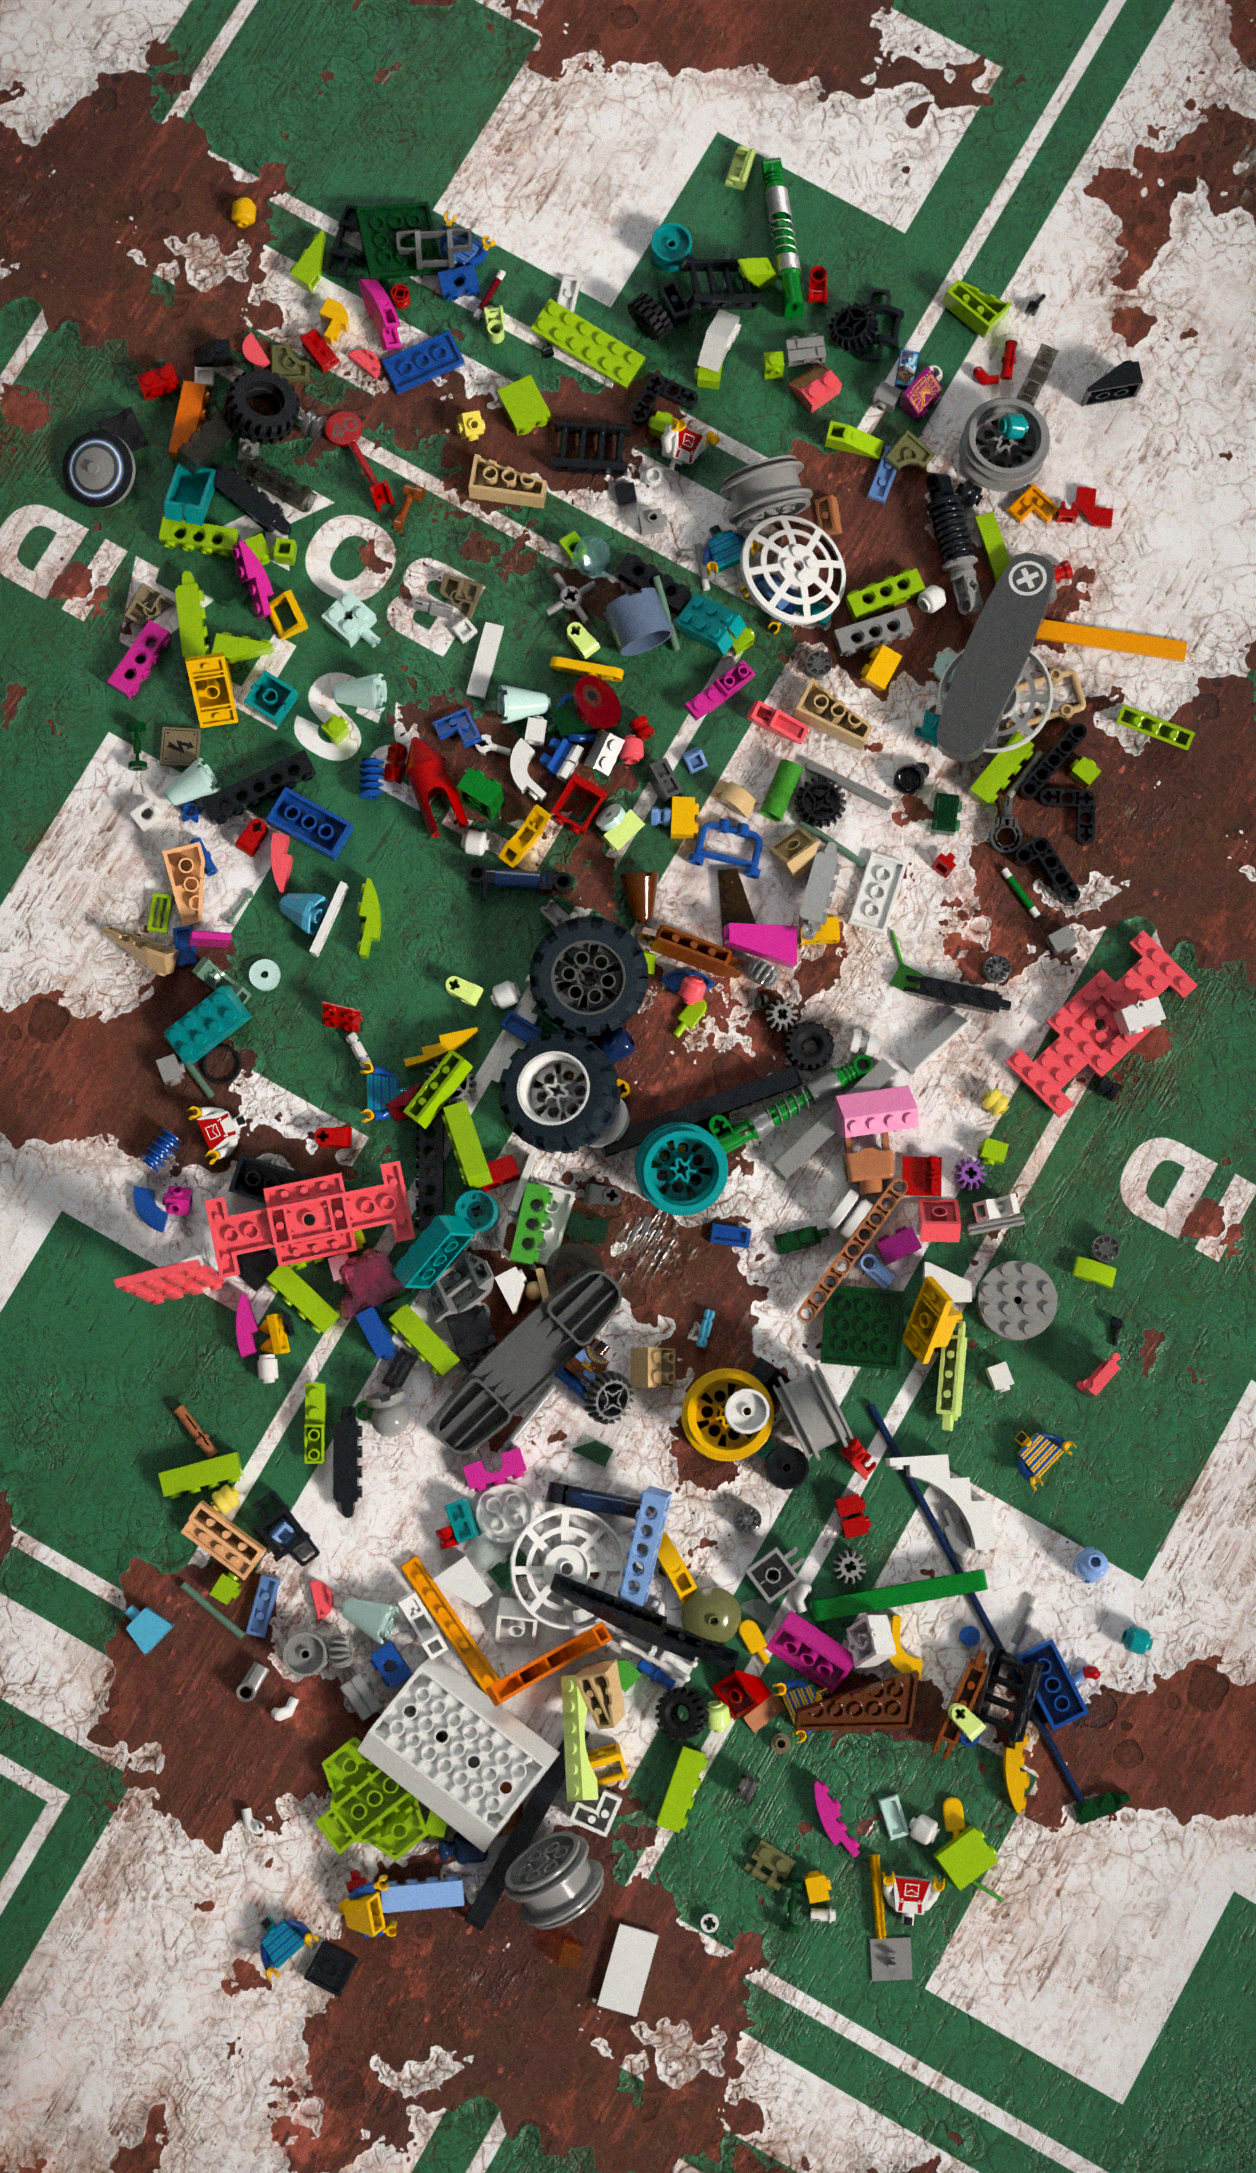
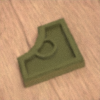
(288, 365)
(908, 451)

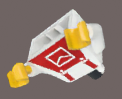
(684, 445)
(218, 1130)
(911, 1894)

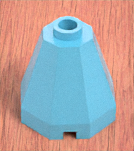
(305, 910)

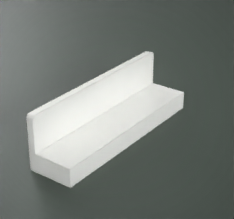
(935, 1041)

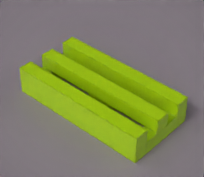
(158, 929)

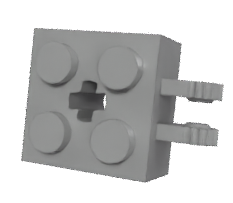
(774, 1561)

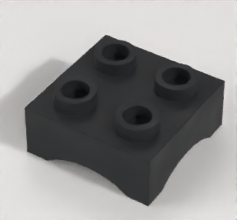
(125, 427)
(471, 1331)

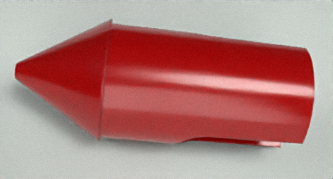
(428, 778)

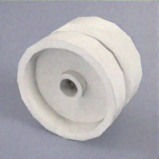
(848, 1213)
(746, 1399)

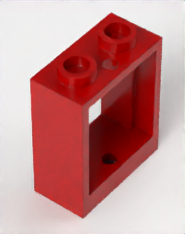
(588, 788)

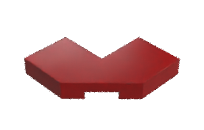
(1096, 516)

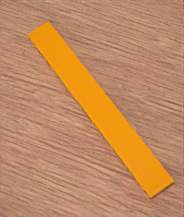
(1112, 640)
(450, 1623)

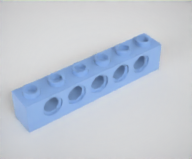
(660, 1501)

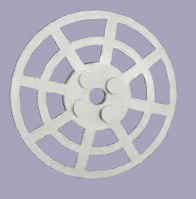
(788, 574)
(1012, 704)
(568, 1554)

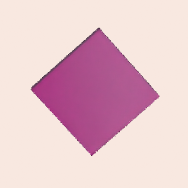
(209, 939)

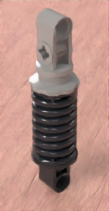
(954, 542)

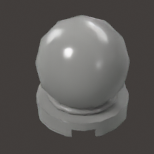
(389, 1414)

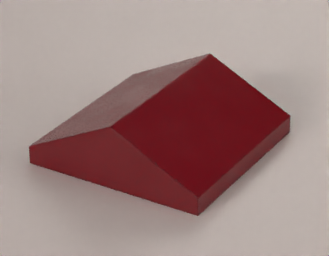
(399, 1104)

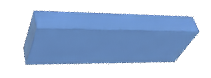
(882, 481)
(263, 1606)

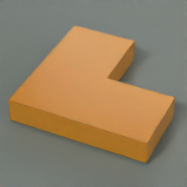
(1033, 500)

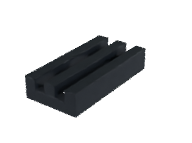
(393, 1365)

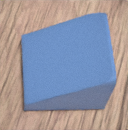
(694, 760)
(282, 1532)

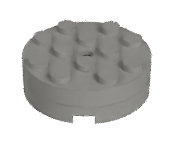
(1035, 1300)

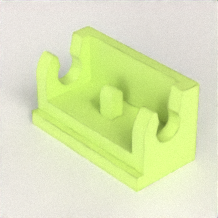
(740, 168)
(624, 831)

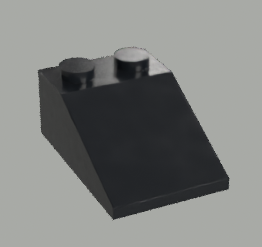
(1118, 384)

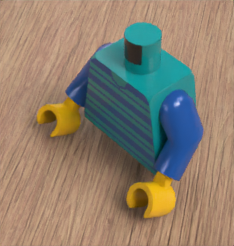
(724, 550)
(381, 1089)
(282, 1942)

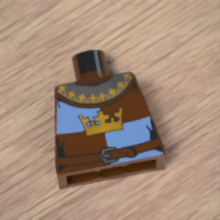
(589, 1362)

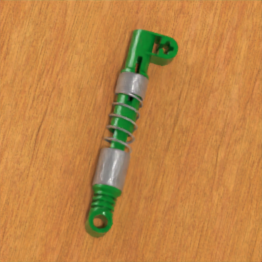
(786, 261)
(816, 1091)

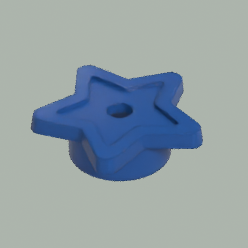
(191, 816)

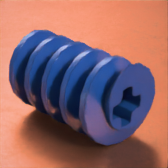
(370, 777)
(160, 1150)

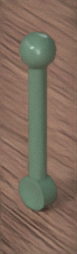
(249, 894)

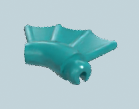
(929, 728)

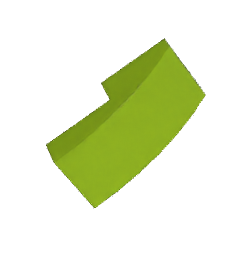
(1094, 1271)

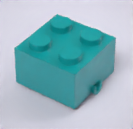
(271, 698)

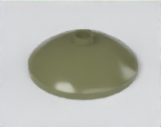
(709, 1604)

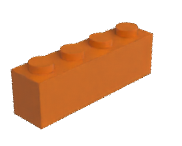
(189, 414)

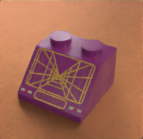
(920, 395)

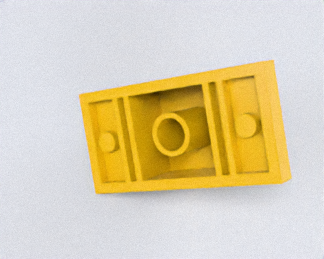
(212, 689)
(930, 1321)

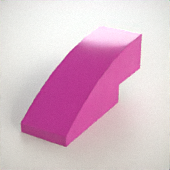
(245, 1327)

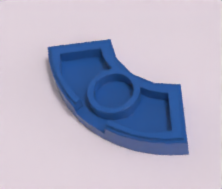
(674, 979)
(148, 1210)

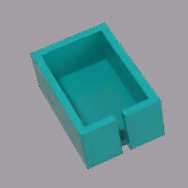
(189, 495)
(707, 623)

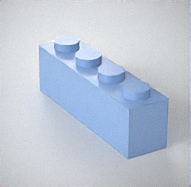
(423, 1895)

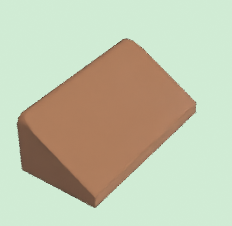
(828, 515)
(764, 1712)

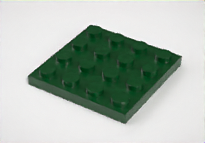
(378, 238)
(863, 1328)

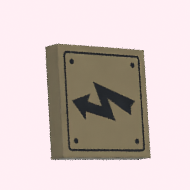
(179, 746)

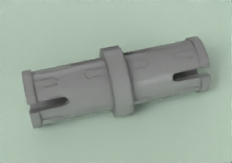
(433, 608)

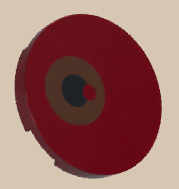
(596, 702)

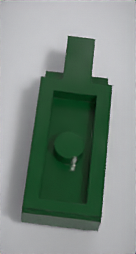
(799, 1239)
(1099, 1806)

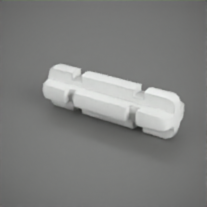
(358, 1049)

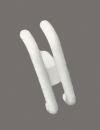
(657, 1657)

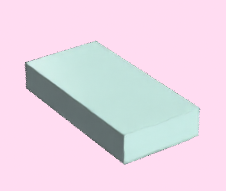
(893, 1817)

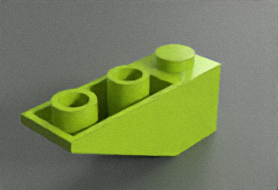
(309, 268)
(758, 271)
(853, 440)
(240, 648)

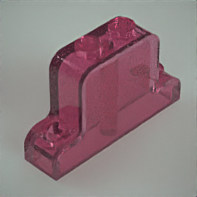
(367, 1282)

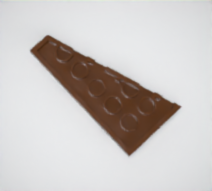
(874, 1706)

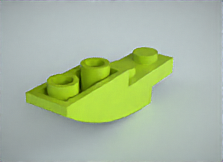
(370, 911)
(315, 1423)

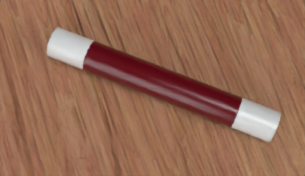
(489, 294)

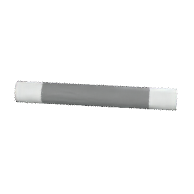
(702, 569)
(1022, 1625)

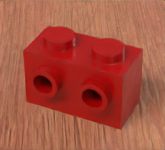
(158, 382)

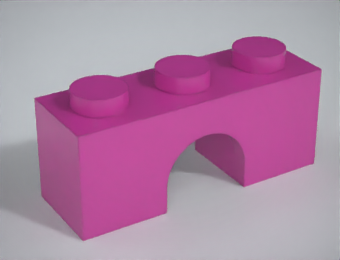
(478, 1476)

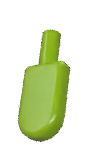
(690, 1017)

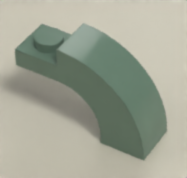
(215, 978)

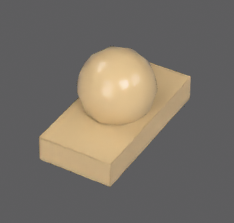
(535, 1290)

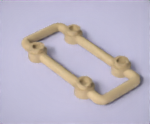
(1066, 710)

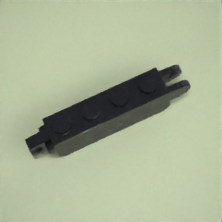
(249, 500)
(957, 995)
(346, 1461)

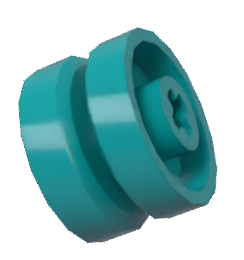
(670, 246)

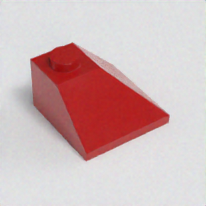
(741, 1692)

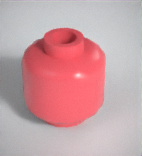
(632, 750)
(692, 989)

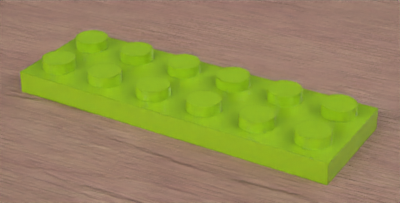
(587, 344)

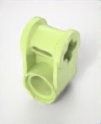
(495, 321)
(584, 642)
(467, 991)
(967, 1723)

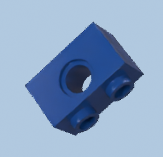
(464, 274)
(402, 1670)

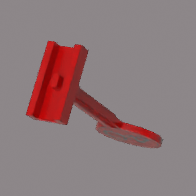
(344, 430)

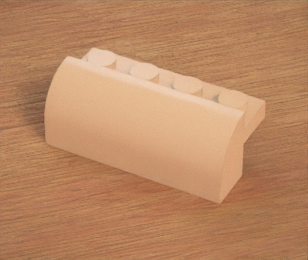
(223, 1540)

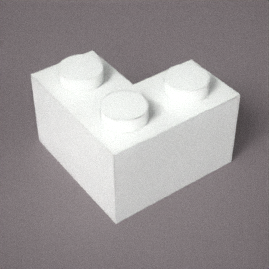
(597, 1818)

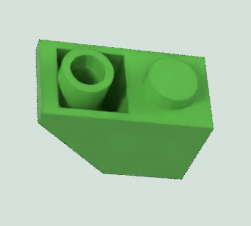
(627, 1673)

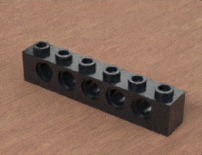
(247, 786)
(437, 1180)

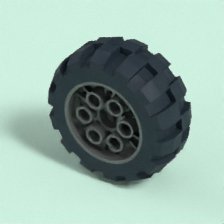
(615, 945)

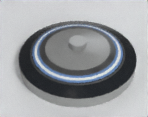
(98, 469)

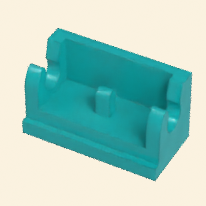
(462, 1520)

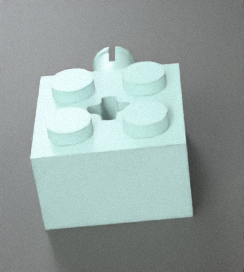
(351, 630)

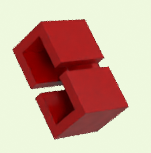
(856, 1525)

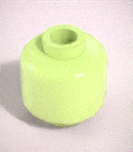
(719, 1716)

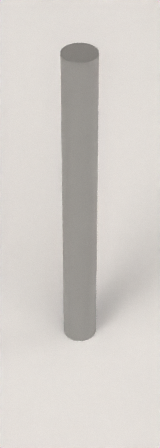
(530, 1415)

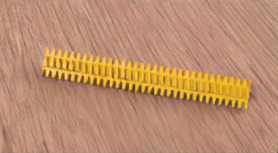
(878, 1896)

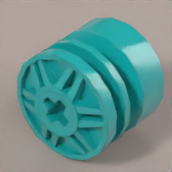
(474, 1200)

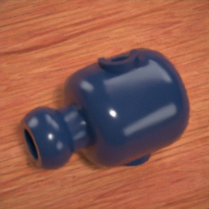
(616, 1045)
(462, 1850)

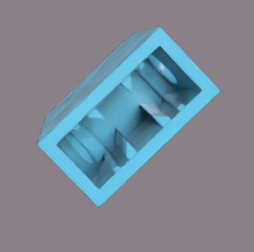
(147, 1627)

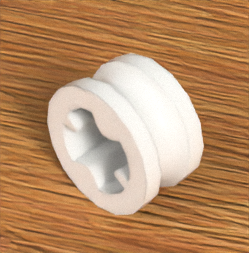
(704, 1926)

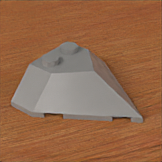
(460, 1286)

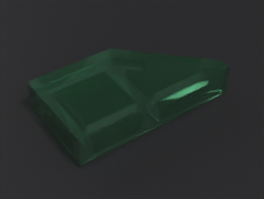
(595, 1452)

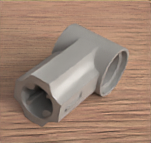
(253, 1680)

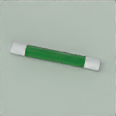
(1020, 892)

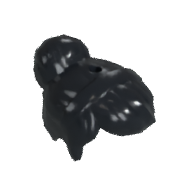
(917, 772)

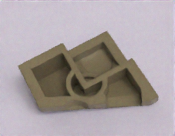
(462, 593)
(146, 605)

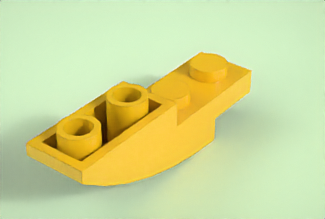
(675, 1570)
(1014, 1778)

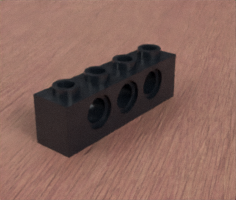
(633, 562)

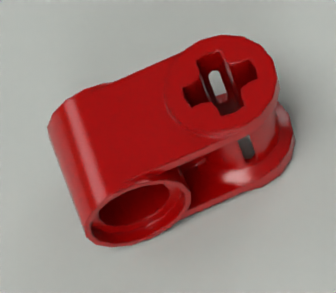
(817, 288)
(251, 839)
(338, 1137)

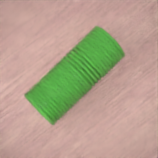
(782, 786)

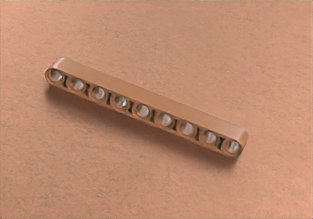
(859, 1244)

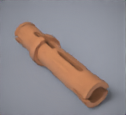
(202, 1439)

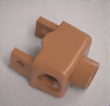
(869, 1166)

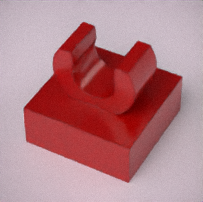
(1067, 515)
(944, 864)
(356, 1880)

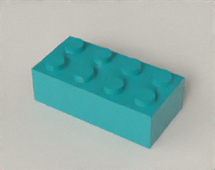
(207, 1024)
(433, 1251)

